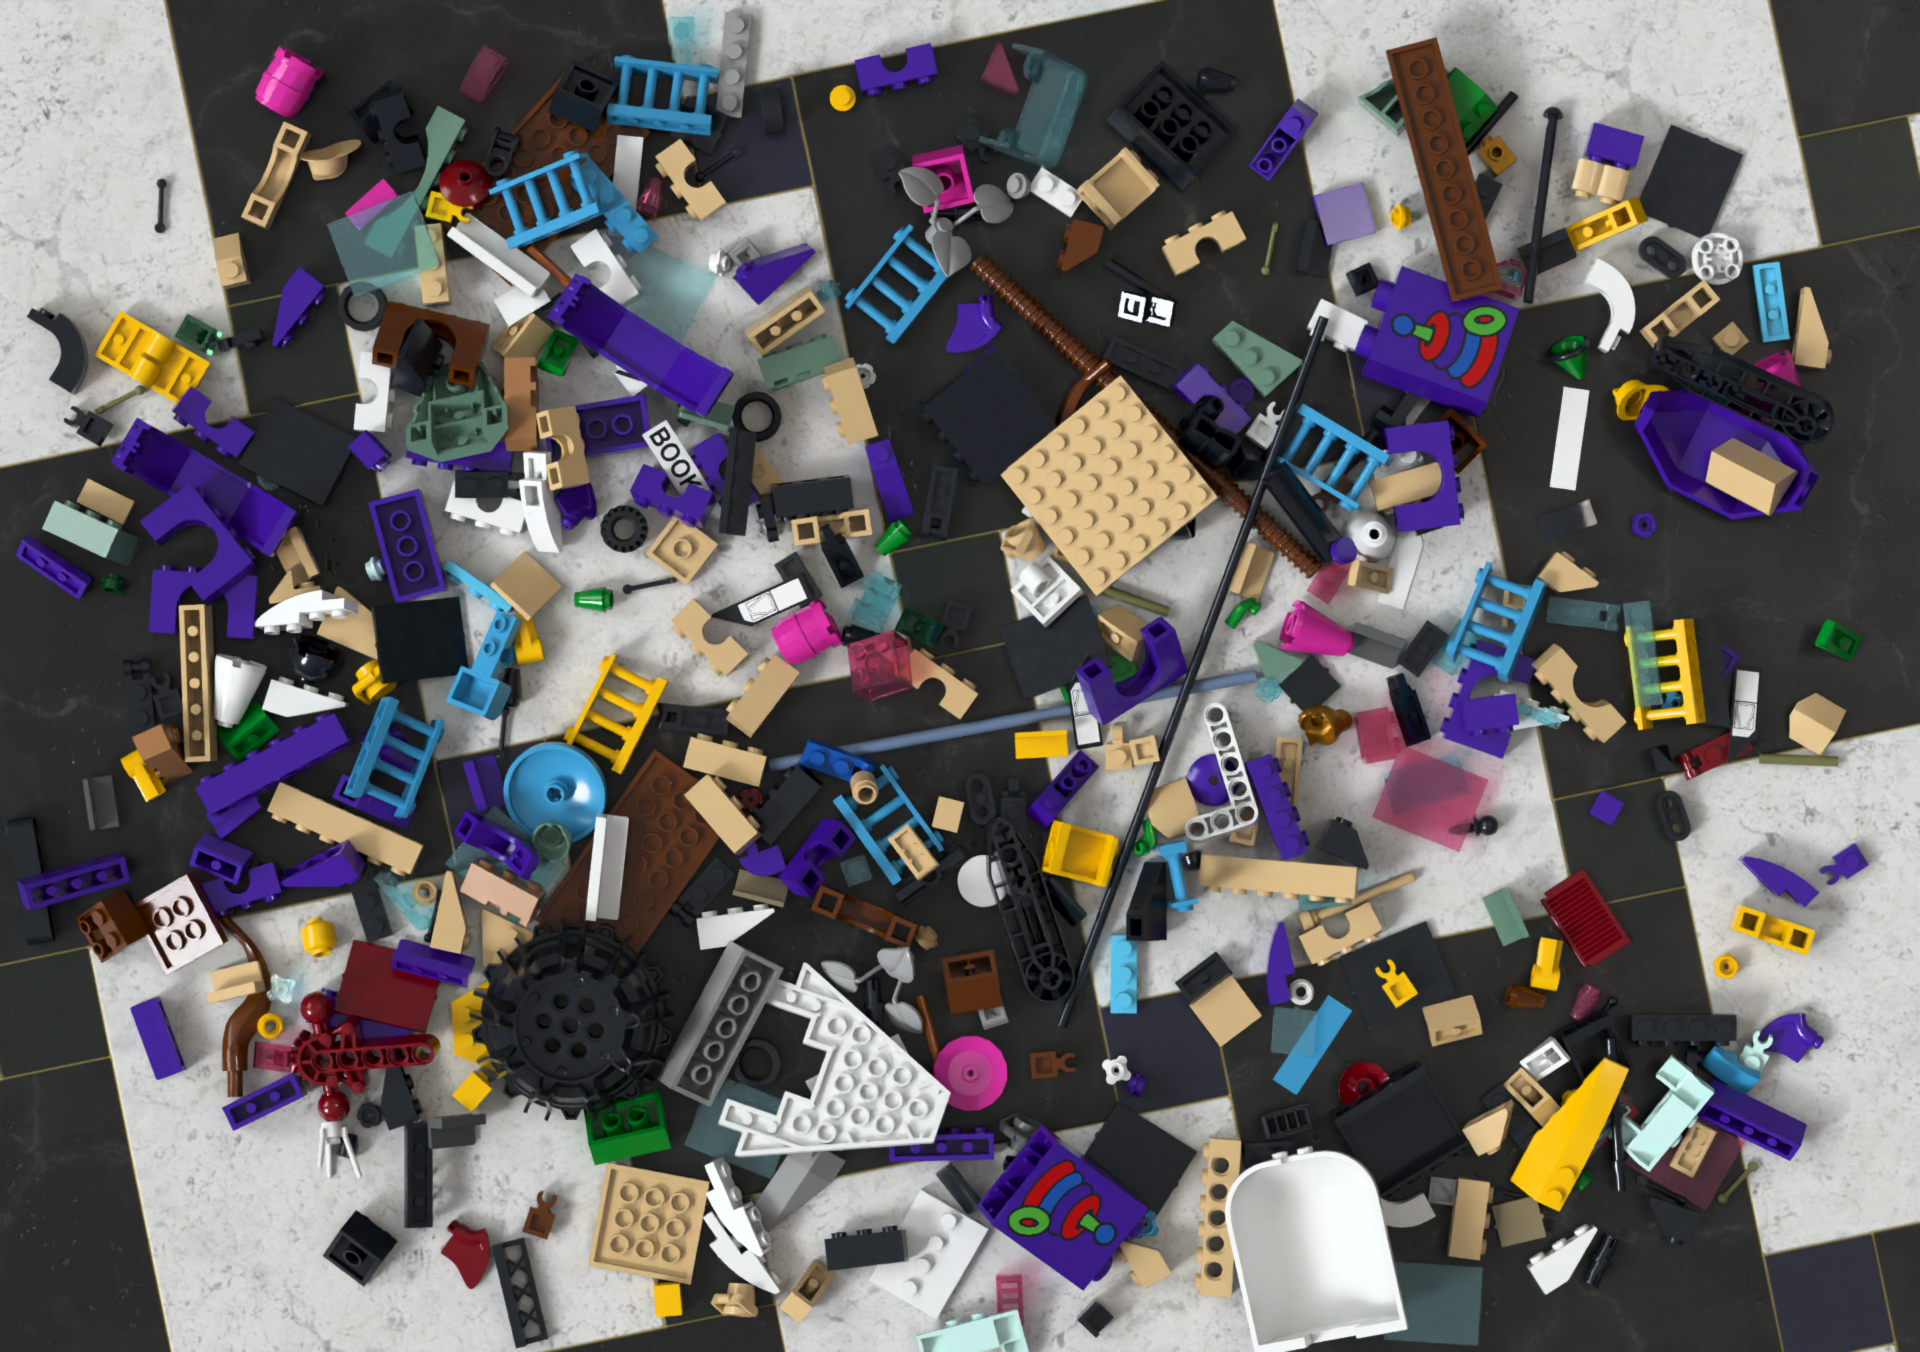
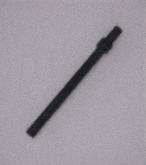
(1618, 1163)

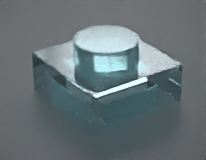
(856, 870)

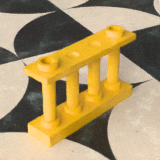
(1689, 683)
(629, 734)

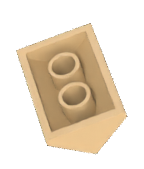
(1749, 475)

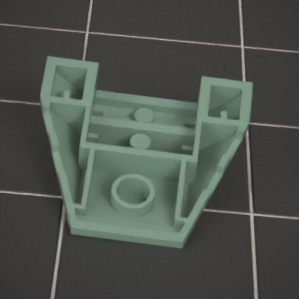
(457, 418)

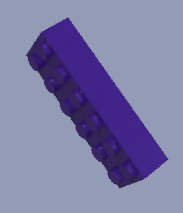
(274, 765)

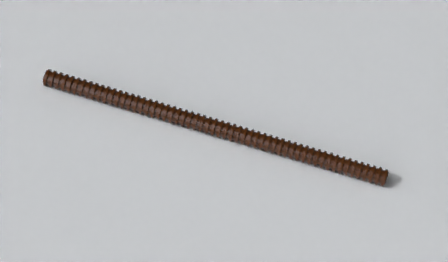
(1087, 361)

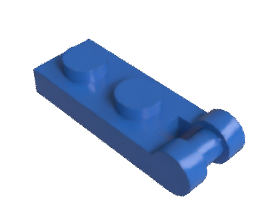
(833, 760)

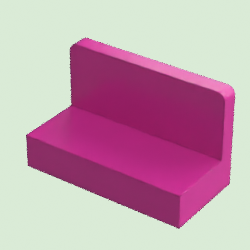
(378, 194)

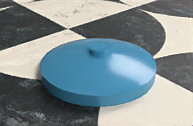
(556, 785)

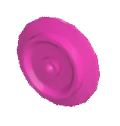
(972, 1072)

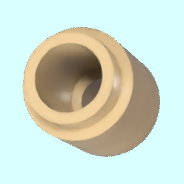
(864, 787)

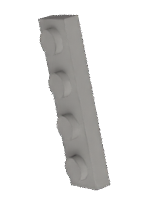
(733, 64)

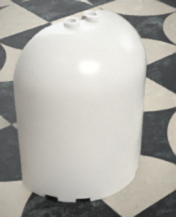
(1312, 1251)

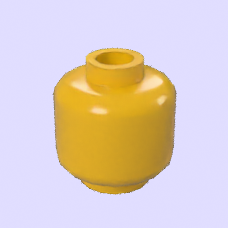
(318, 937)

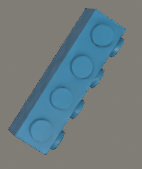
(621, 214)

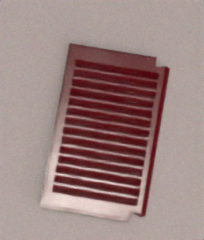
(1584, 919)

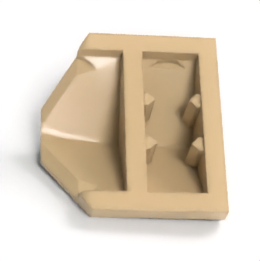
(1815, 722)
(1172, 808)

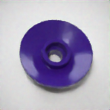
(1199, 781)

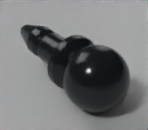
(1486, 825)

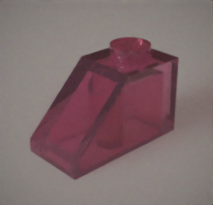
(483, 74)

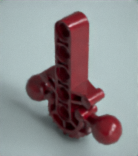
(307, 1051)

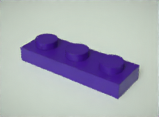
(53, 567)

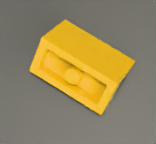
(1041, 744)

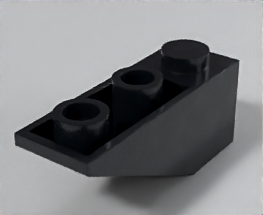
(1148, 907)
(397, 1098)

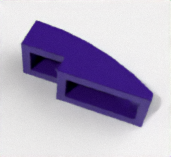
(1780, 879)
(1278, 965)

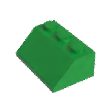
(1471, 103)
(634, 1131)

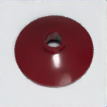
(467, 192)
(1355, 1075)

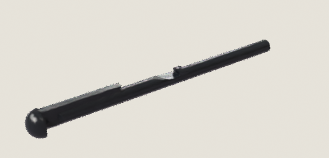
(1553, 114)

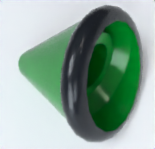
(1571, 354)

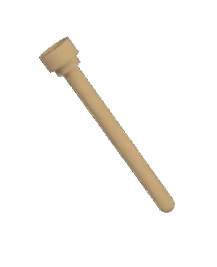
(1309, 919)

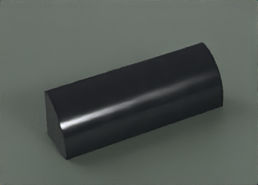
(1302, 510)

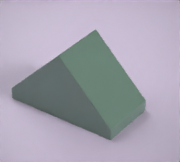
(1273, 660)

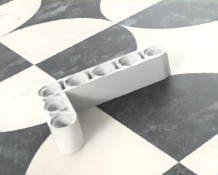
(1231, 779)

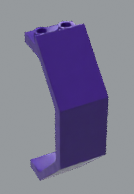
(639, 347)
(172, 465)

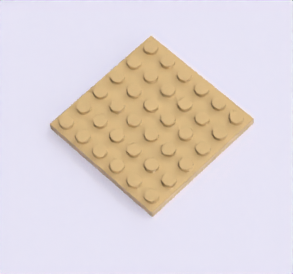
(1109, 485)

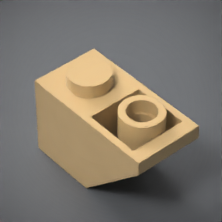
(1564, 576)
(1145, 1261)

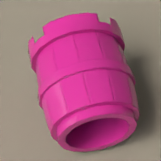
(287, 82)
(806, 633)

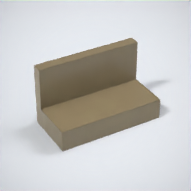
(760, 888)

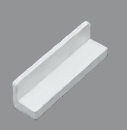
(495, 253)
(607, 867)

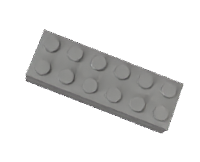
(720, 1023)

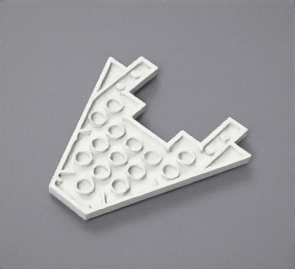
(863, 1094)

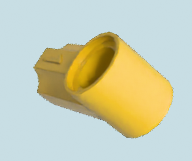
(528, 644)
(146, 780)
(1546, 971)

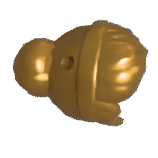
(1324, 729)

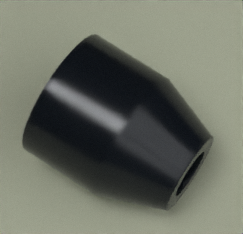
(341, 1149)

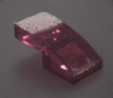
(1328, 580)

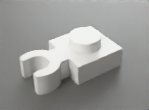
(1264, 428)

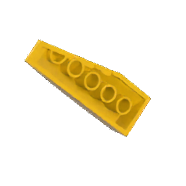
(1568, 1138)

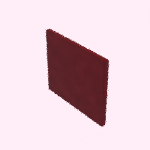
(384, 994)

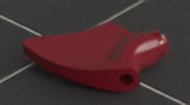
(468, 1251)

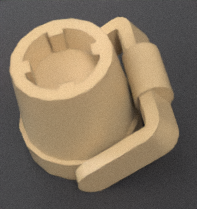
(1025, 540)
(737, 1302)

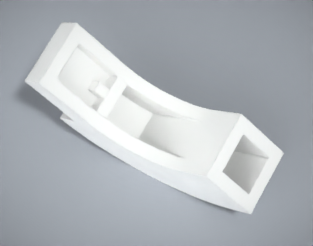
(1620, 298)
(1407, 1212)

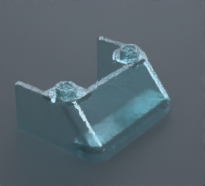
(1046, 112)

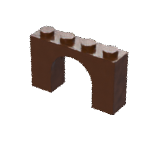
(465, 336)
(864, 915)

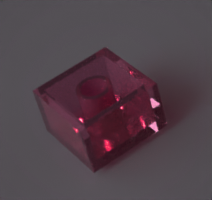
(880, 666)
(1376, 735)

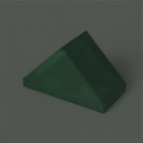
(198, 334)

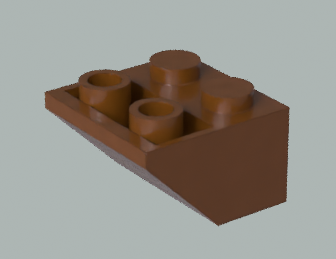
(1082, 245)
(112, 925)
(971, 982)

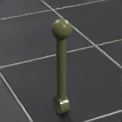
(1266, 269)
(139, 390)
(1751, 1167)

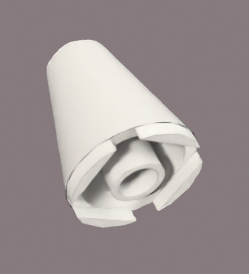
(1358, 531)
(234, 687)

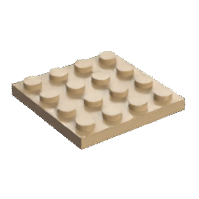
(649, 1223)

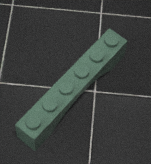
(442, 134)

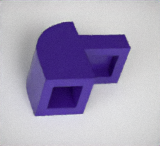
(763, 862)

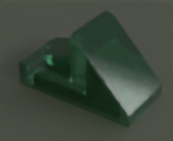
(919, 627)

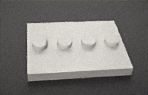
(938, 1251)

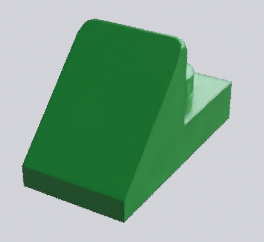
(558, 353)
(1838, 640)

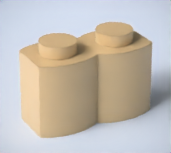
(1599, 181)

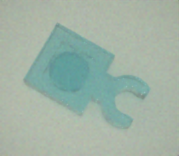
(681, 32)
(1546, 716)

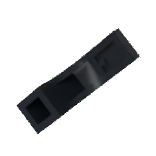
(74, 352)

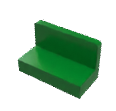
(251, 732)

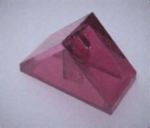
(999, 74)
(273, 1056)

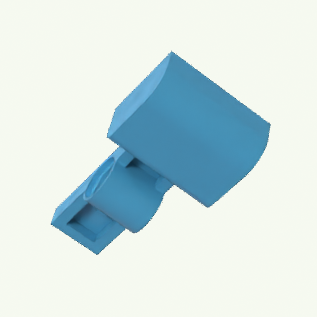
(477, 687)

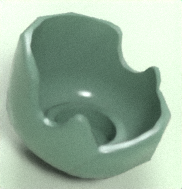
(552, 840)

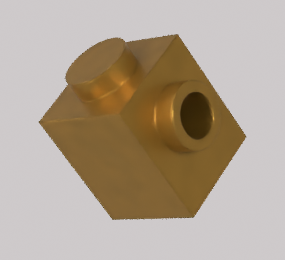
(1495, 155)

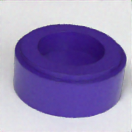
(1241, 391)
(1343, 551)

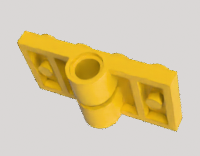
(151, 358)

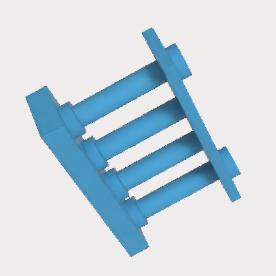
(669, 119)
(567, 216)
(910, 308)
(1353, 446)
(1521, 617)
(369, 759)
(864, 826)
(1172, 853)

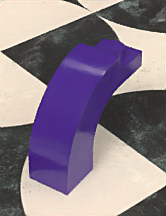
(499, 842)

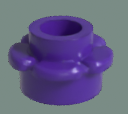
(1651, 523)
(1136, 1084)

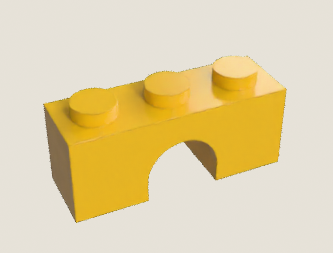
(1772, 929)

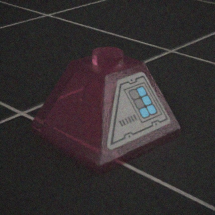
(1512, 278)

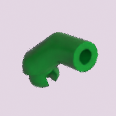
(1240, 610)
(1147, 841)

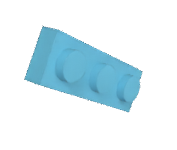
(1770, 302)
(476, 587)
(1123, 975)

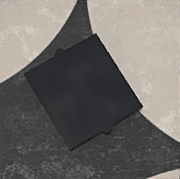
(703, 142)
(1309, 684)

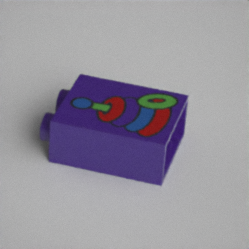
(1436, 345)
(1063, 1208)

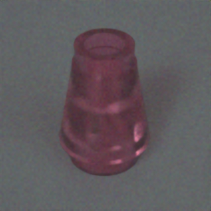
(651, 198)
(1586, 1001)

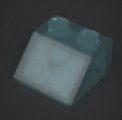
(876, 601)

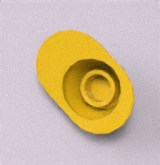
(1632, 396)

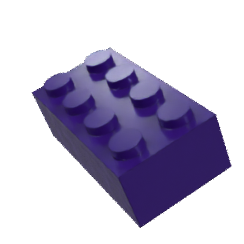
(610, 427)
(408, 546)

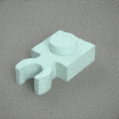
(1754, 1055)

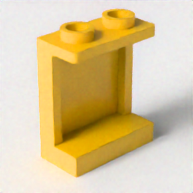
(1080, 853)

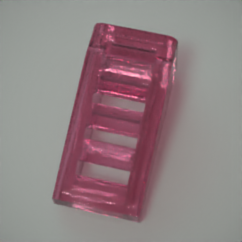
(1010, 1278)

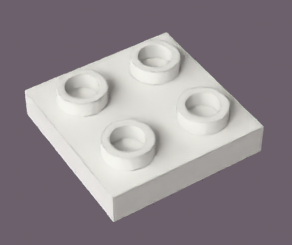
(1046, 590)

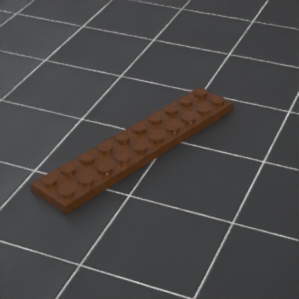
(1444, 170)

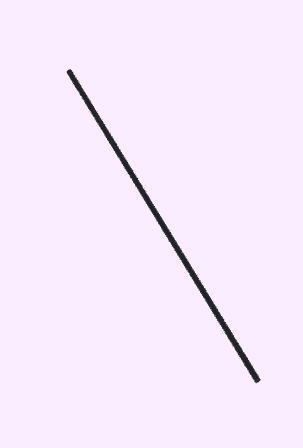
(1192, 671)

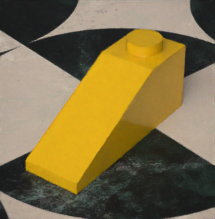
(1606, 224)

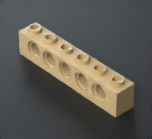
(1222, 1283)

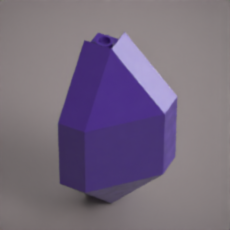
(1686, 428)

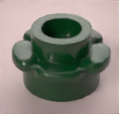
(113, 583)

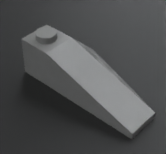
(795, 1183)

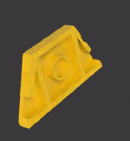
(463, 1026)

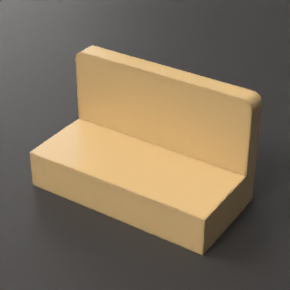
(523, 337)
(296, 555)
(1251, 571)
(1121, 631)
(236, 982)
(1452, 1020)

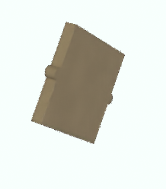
(1518, 1221)

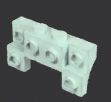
(1669, 1118)
(977, 1334)

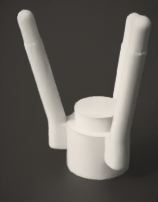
(330, 1135)

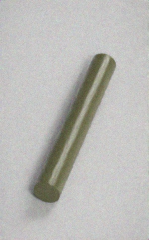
(1137, 601)
(1788, 759)

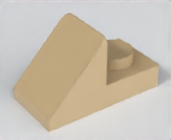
(1370, 577)
(286, 589)

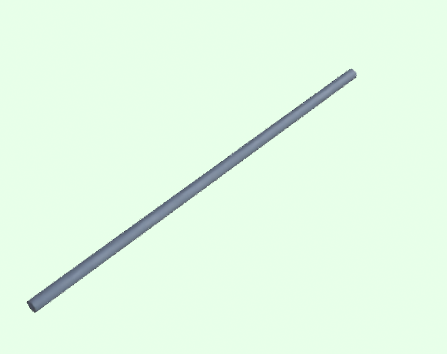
(1008, 721)

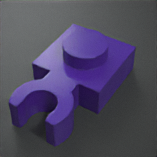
(1848, 863)

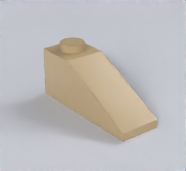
(1810, 340)
(450, 923)

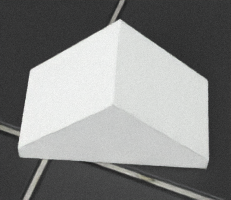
(1545, 1059)

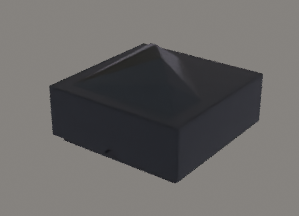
(1362, 279)

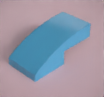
(1726, 1068)

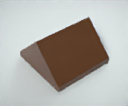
(1467, 441)

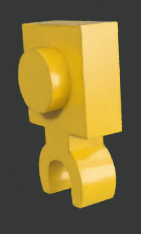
(442, 210)
(1397, 986)

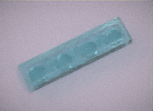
(1642, 653)

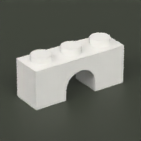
(596, 250)
(376, 415)
(507, 517)

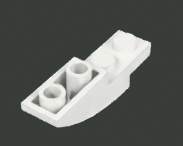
(538, 505)
(302, 610)
(739, 1218)
(744, 1263)

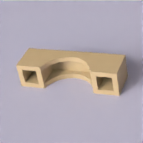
(278, 175)
(1558, 671)

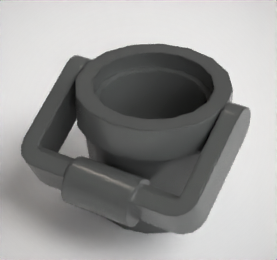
(1021, 1132)

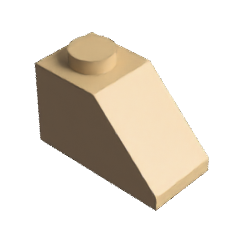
(231, 261)
(1531, 1096)
(1489, 1129)
(807, 1291)

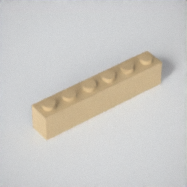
(198, 682)
(341, 825)
(1279, 876)

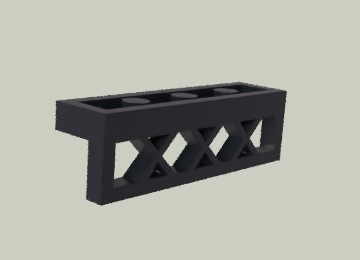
(737, 482)
(418, 1176)
(510, 1296)

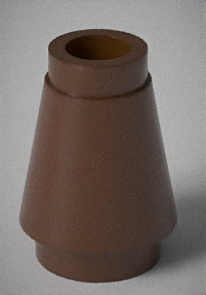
(1524, 998)

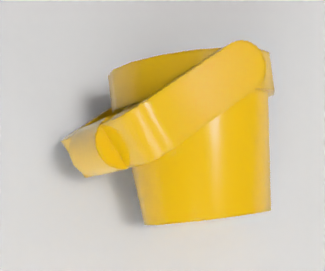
(370, 682)

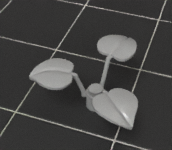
(949, 250)
(898, 964)

